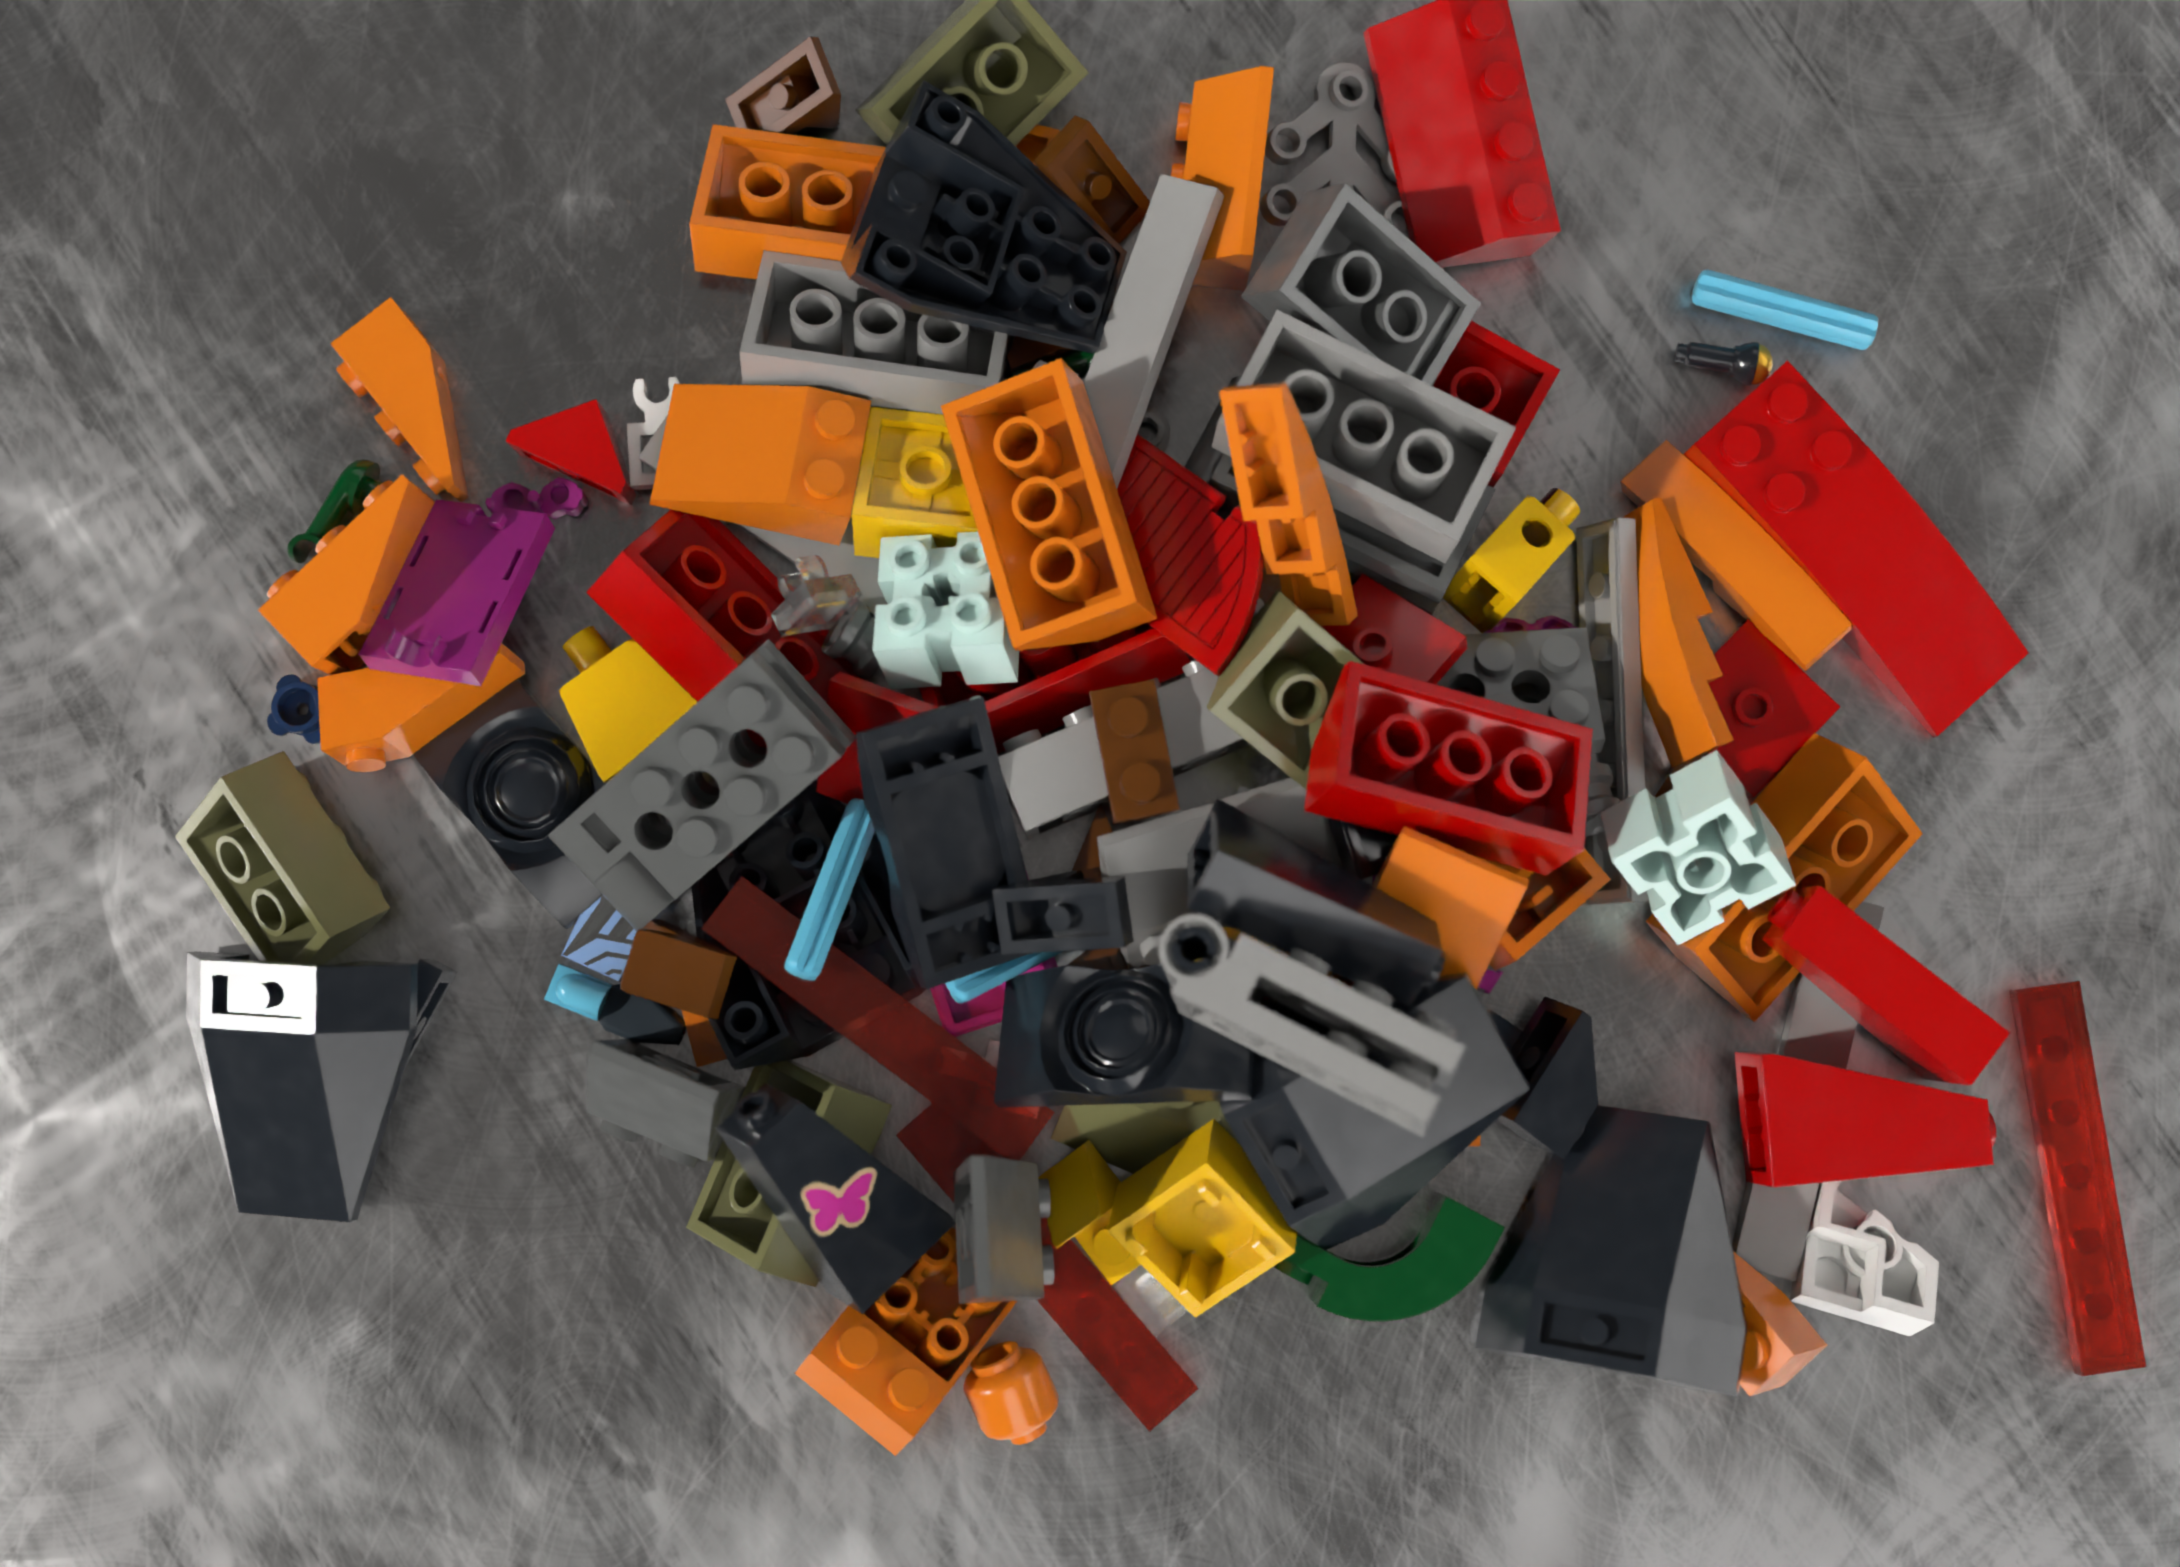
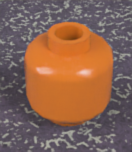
(1011, 1392)

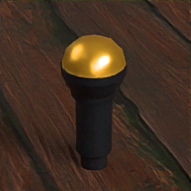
(1747, 363)

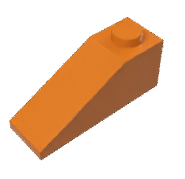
(390, 715)

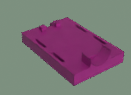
(457, 592)

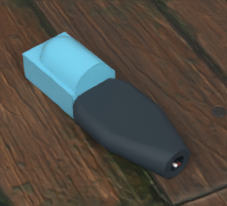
(615, 1009)

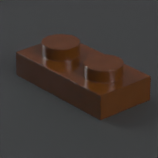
(1134, 751)

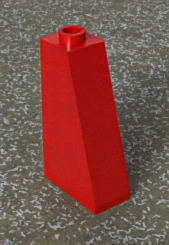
(1883, 987)
(1841, 1124)

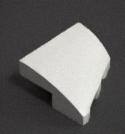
(1863, 1268)

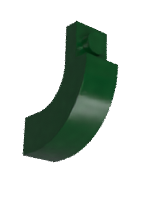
(1415, 1280)

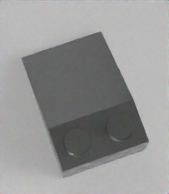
(1362, 284)
(658, 1098)
(1000, 1230)

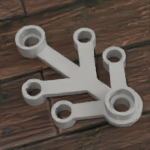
(1341, 161)

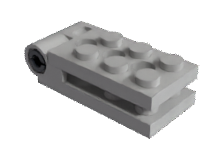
(1235, 976)

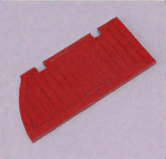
(1195, 564)

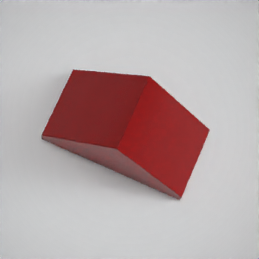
(577, 446)

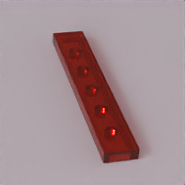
(877, 1022)
(2077, 1178)
(1080, 1297)

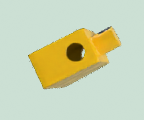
(1513, 558)
(619, 699)

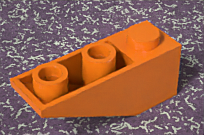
(411, 385)
(1777, 1334)

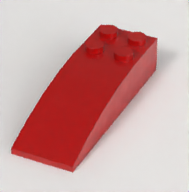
(1866, 545)

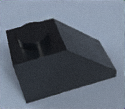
(1561, 1074)

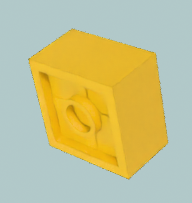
(908, 482)
(1201, 1219)

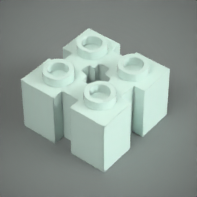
(940, 614)
(1697, 848)

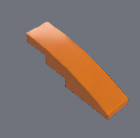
(1288, 499)
(1739, 557)
(1672, 644)

